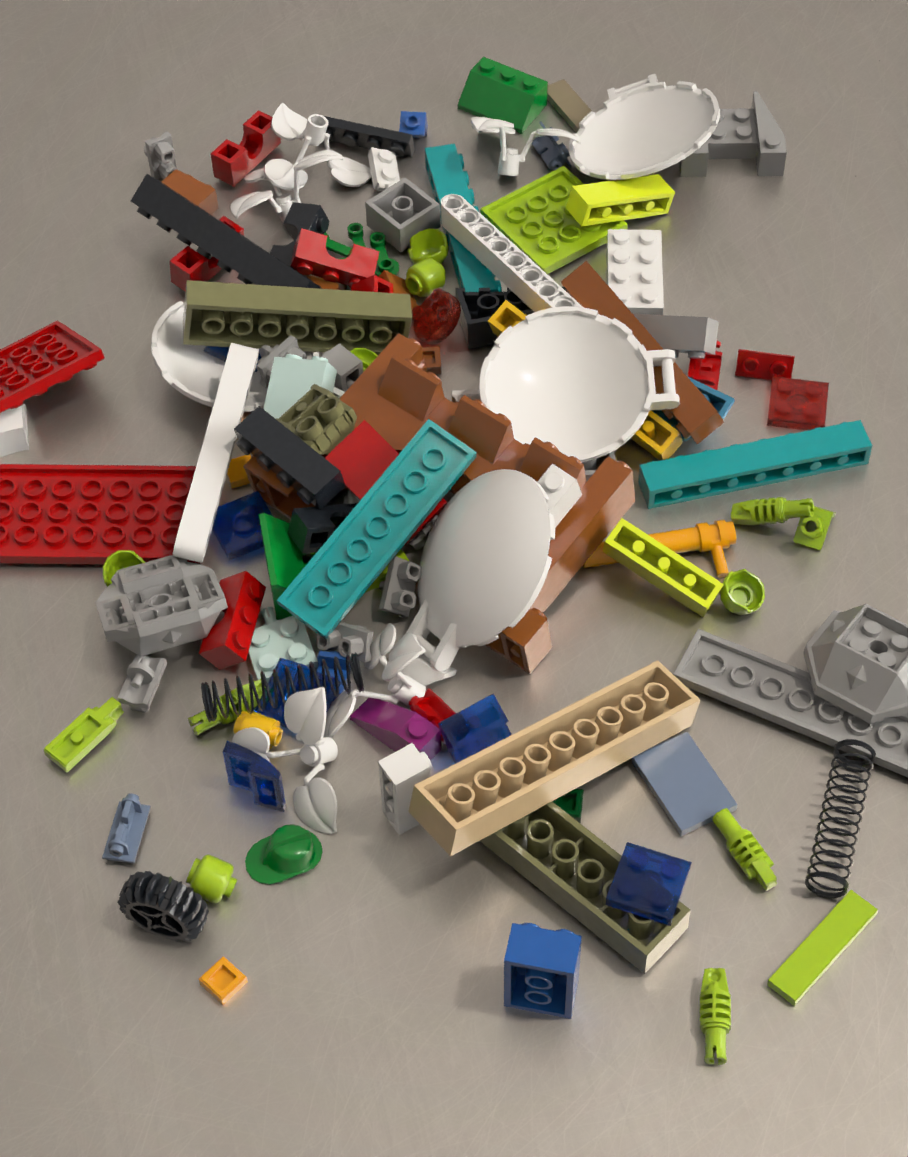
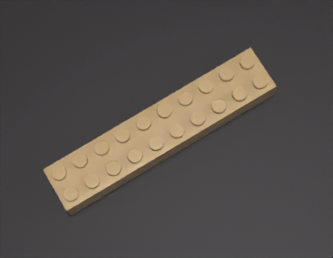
(552, 757)

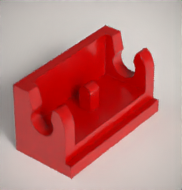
(707, 369)

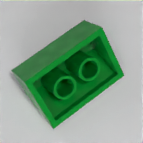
(503, 94)
(282, 558)

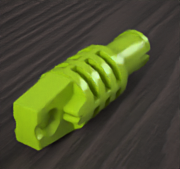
(770, 511)
(205, 724)
(746, 850)
(715, 1014)

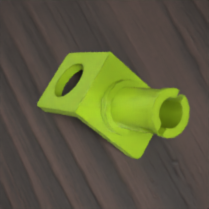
(813, 530)

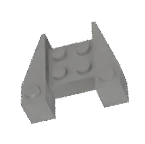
(742, 135)

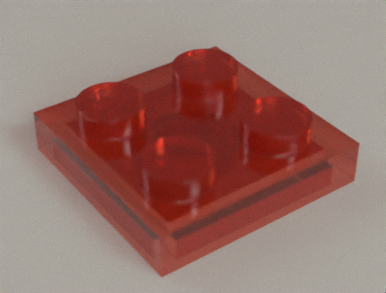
(797, 403)

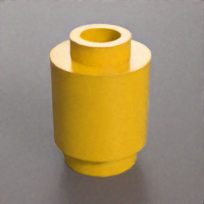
(265, 723)

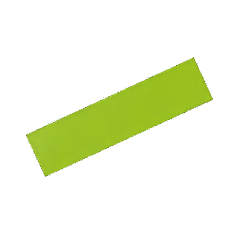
(822, 947)

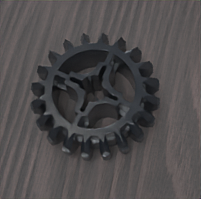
(163, 906)

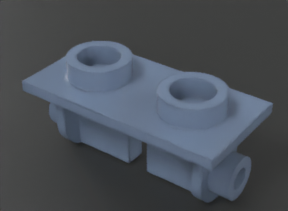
(555, 154)
(126, 830)

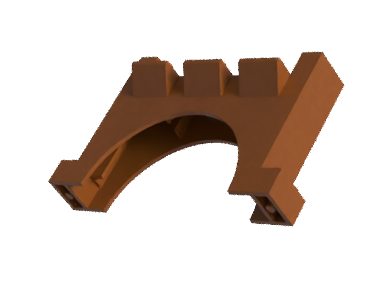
(398, 400)

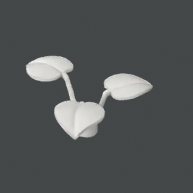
(291, 126)
(509, 157)
(283, 201)
(400, 685)
(306, 716)

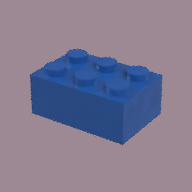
(541, 970)

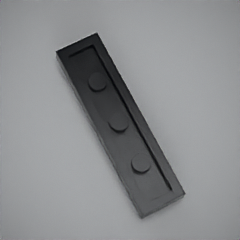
(369, 136)

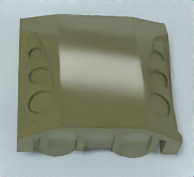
(320, 419)

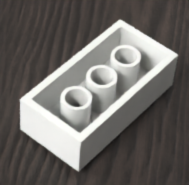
(636, 269)

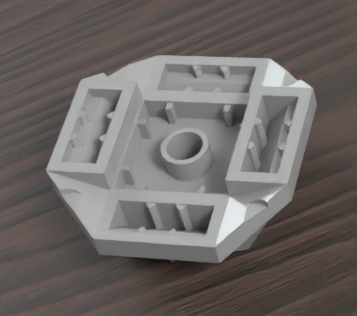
(160, 604)
(861, 663)

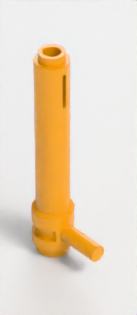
(701, 537)

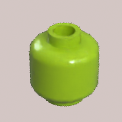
(425, 277)
(211, 878)

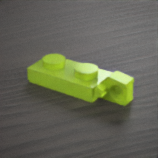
(83, 734)

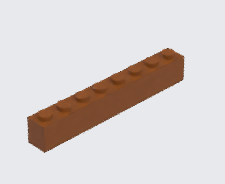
(695, 413)

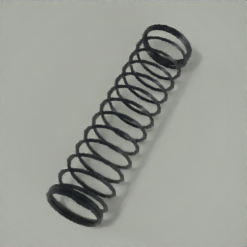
(211, 712)
(842, 880)

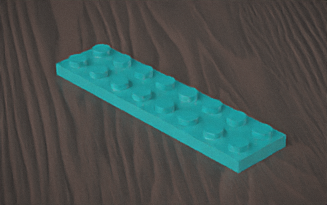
(376, 529)

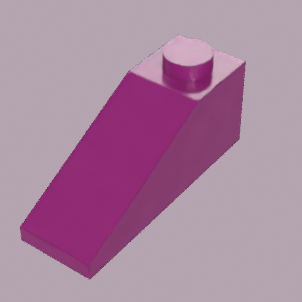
(397, 726)

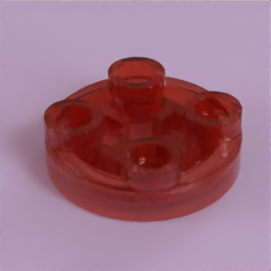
(436, 317)

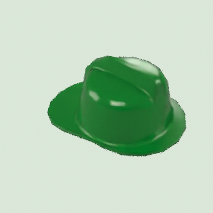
(283, 855)

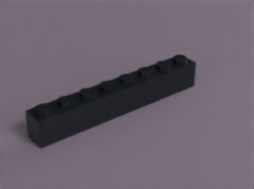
(214, 237)

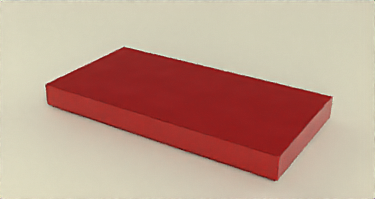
(362, 461)

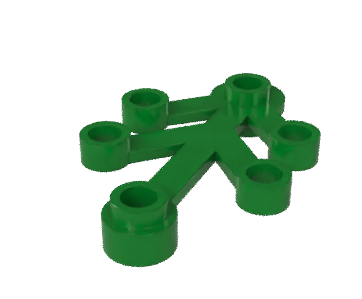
(383, 262)

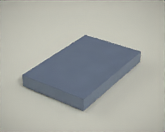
(683, 783)

